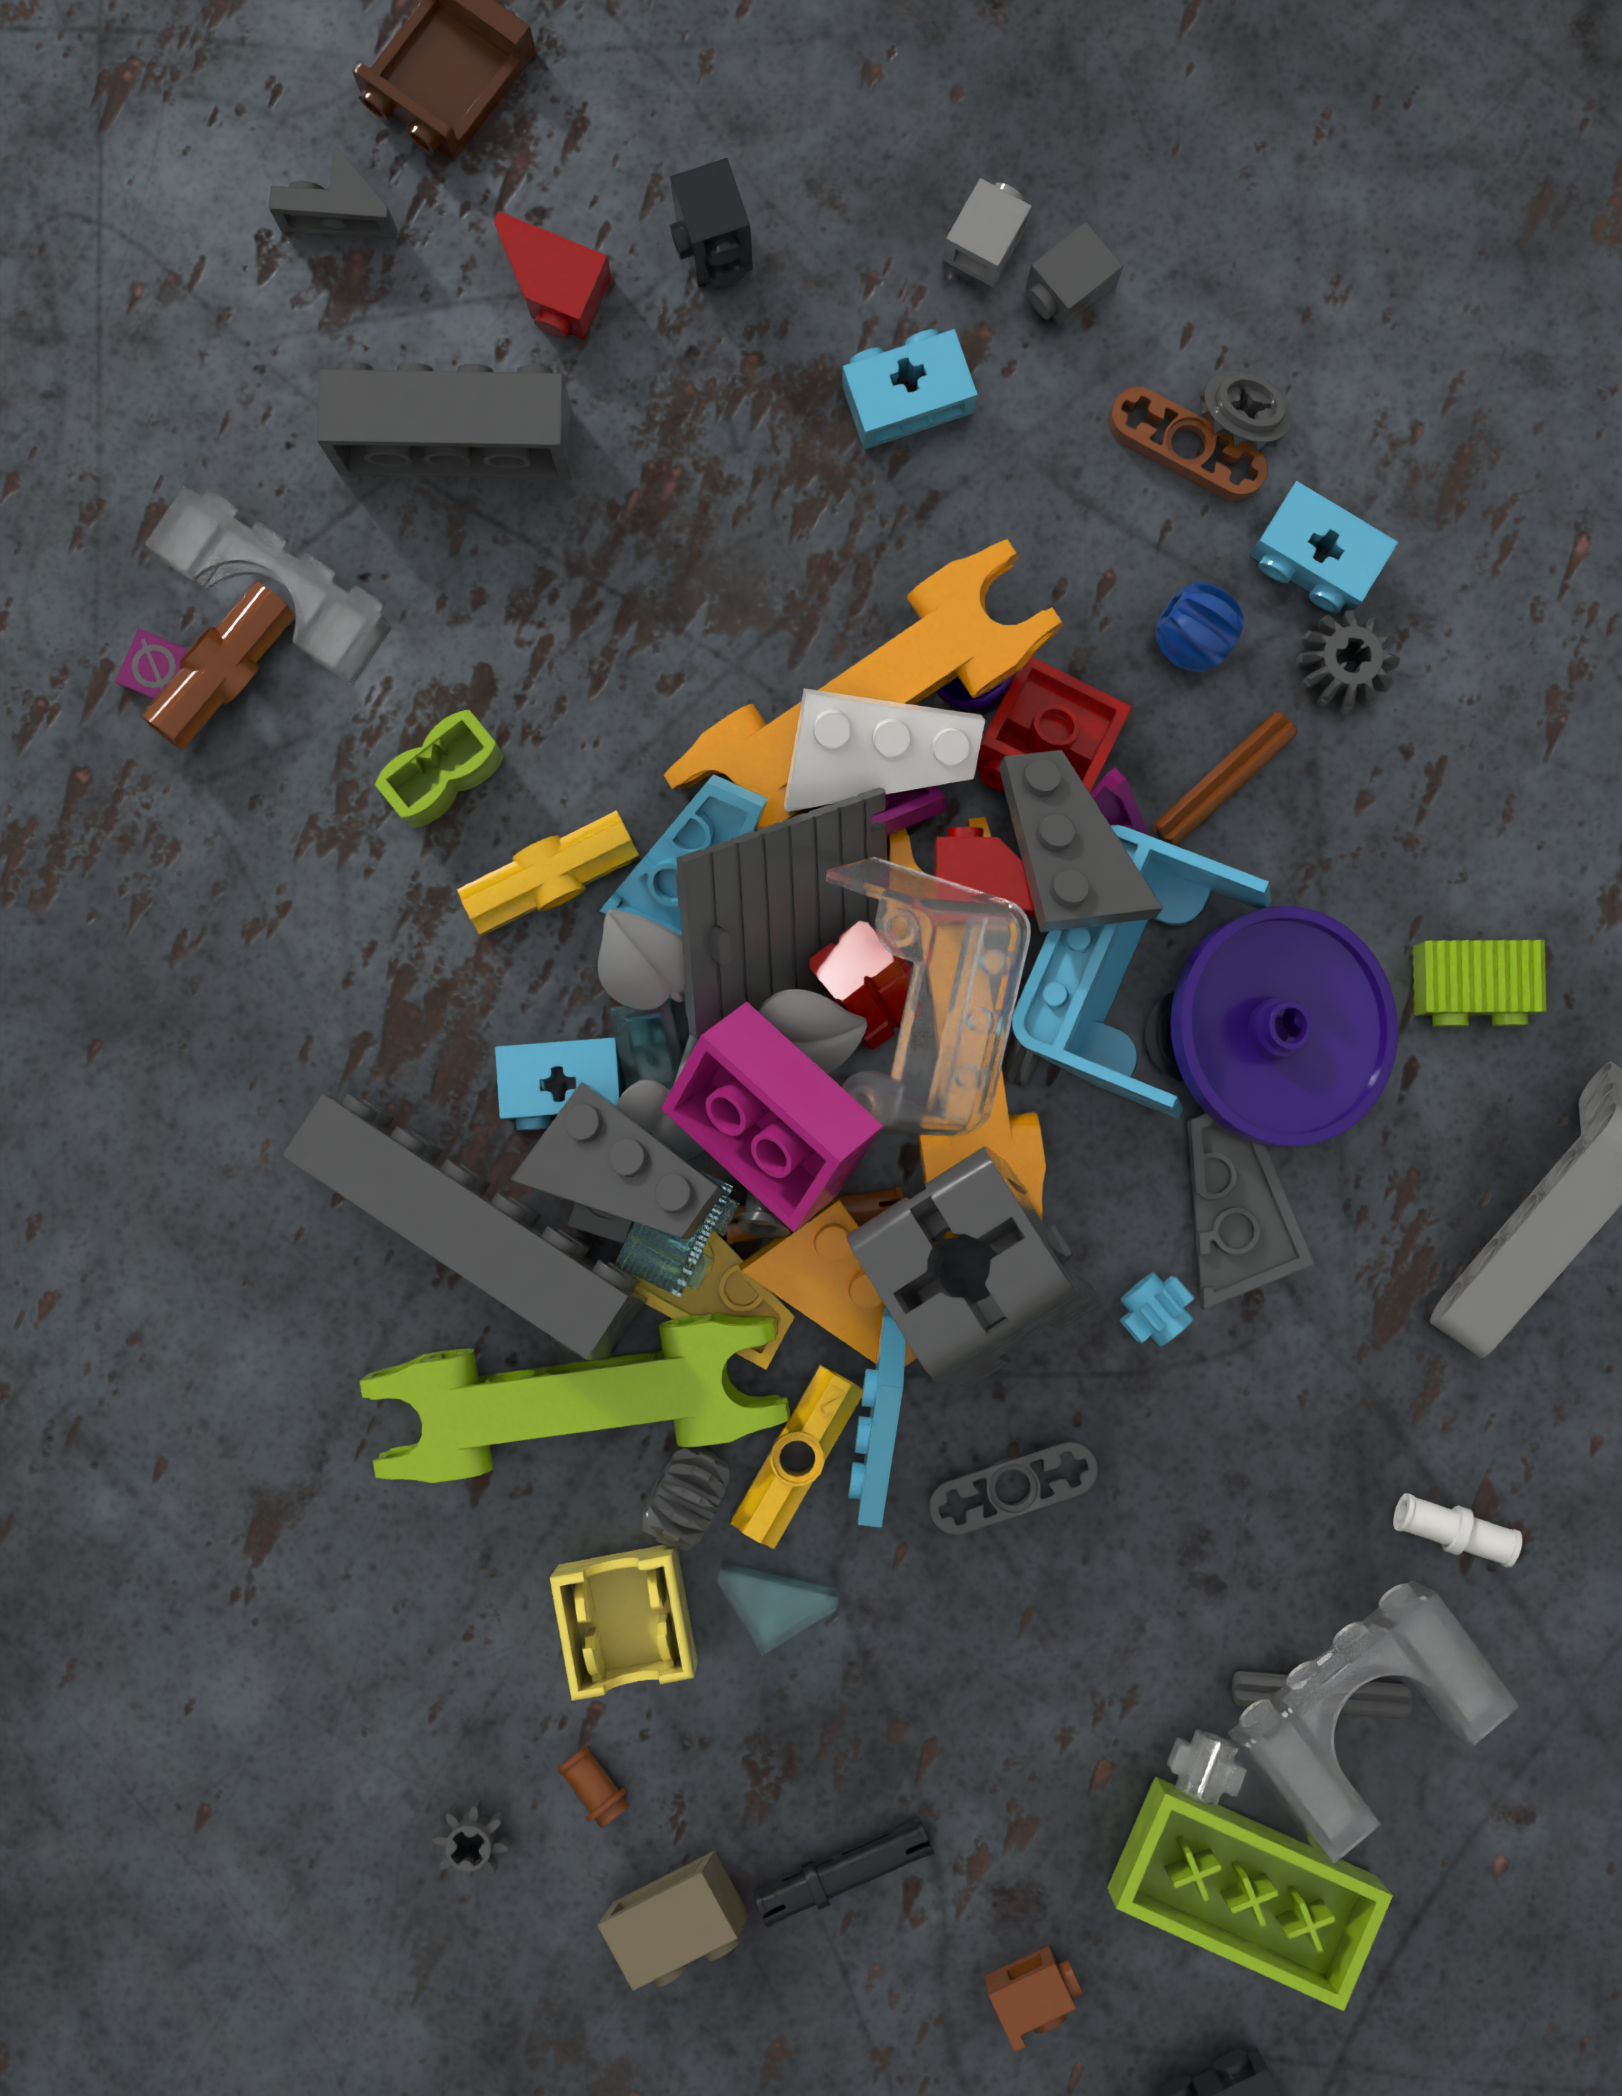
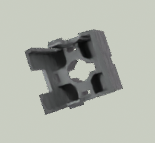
(1026, 1281)

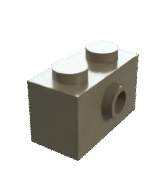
(674, 1922)

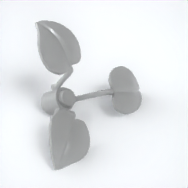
(645, 965)

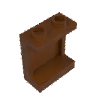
(447, 71)

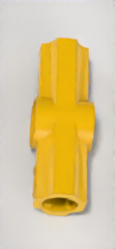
(548, 873)
(776, 1489)

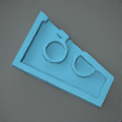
(712, 816)
(878, 1432)

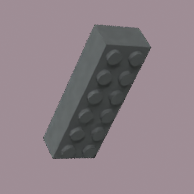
(465, 1227)

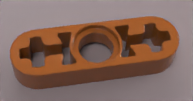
(1192, 469)

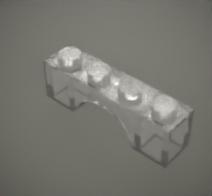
(212, 546)

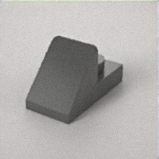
(344, 210)

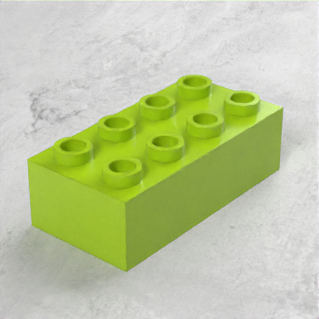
(1249, 1894)

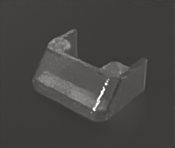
(957, 1002)

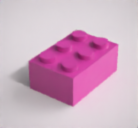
(770, 1116)

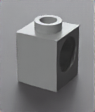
(987, 231)

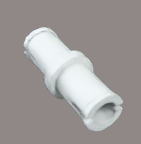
(1457, 1530)

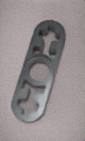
(1050, 1460)

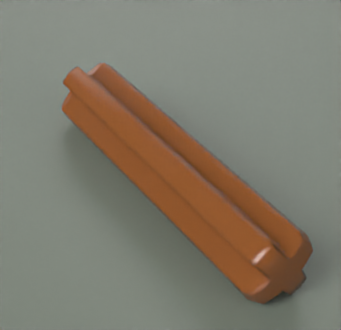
(1225, 779)

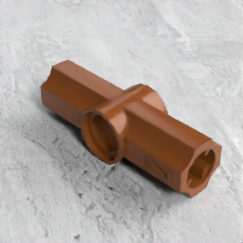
(218, 665)

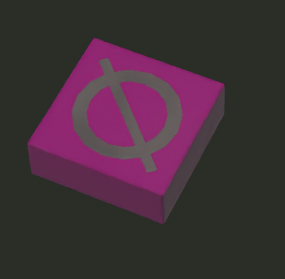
(149, 664)

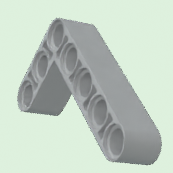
(1545, 1228)

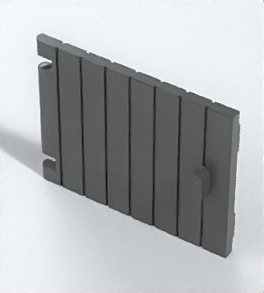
(763, 905)

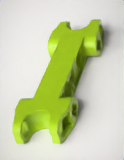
(679, 1383)

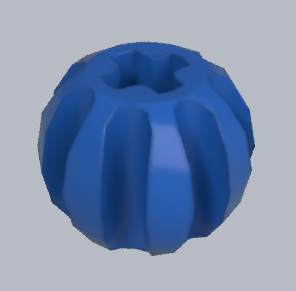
(1199, 626)

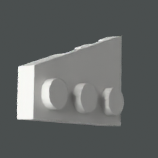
(869, 743)

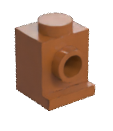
(1033, 1994)

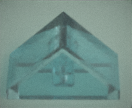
(648, 1043)
(774, 1604)

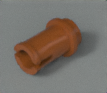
(594, 1787)

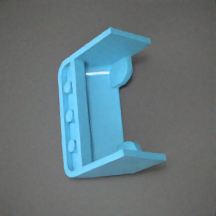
(1083, 969)

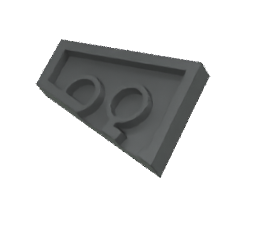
(1068, 848)
(618, 1167)
(1240, 1215)

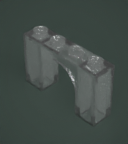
(1294, 1730)

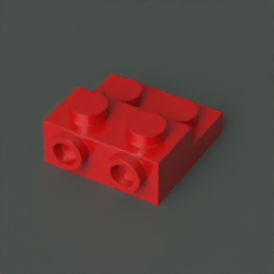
(1051, 713)

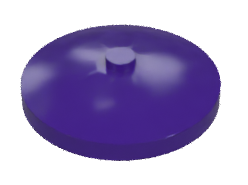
(1284, 1026)

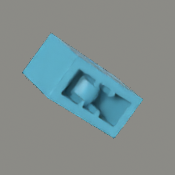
(891, 412)
(1352, 557)
(527, 1068)

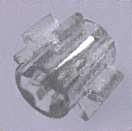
(1206, 1767)

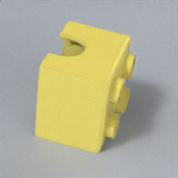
(623, 1620)

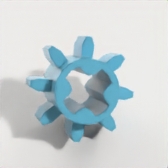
(1156, 1309)

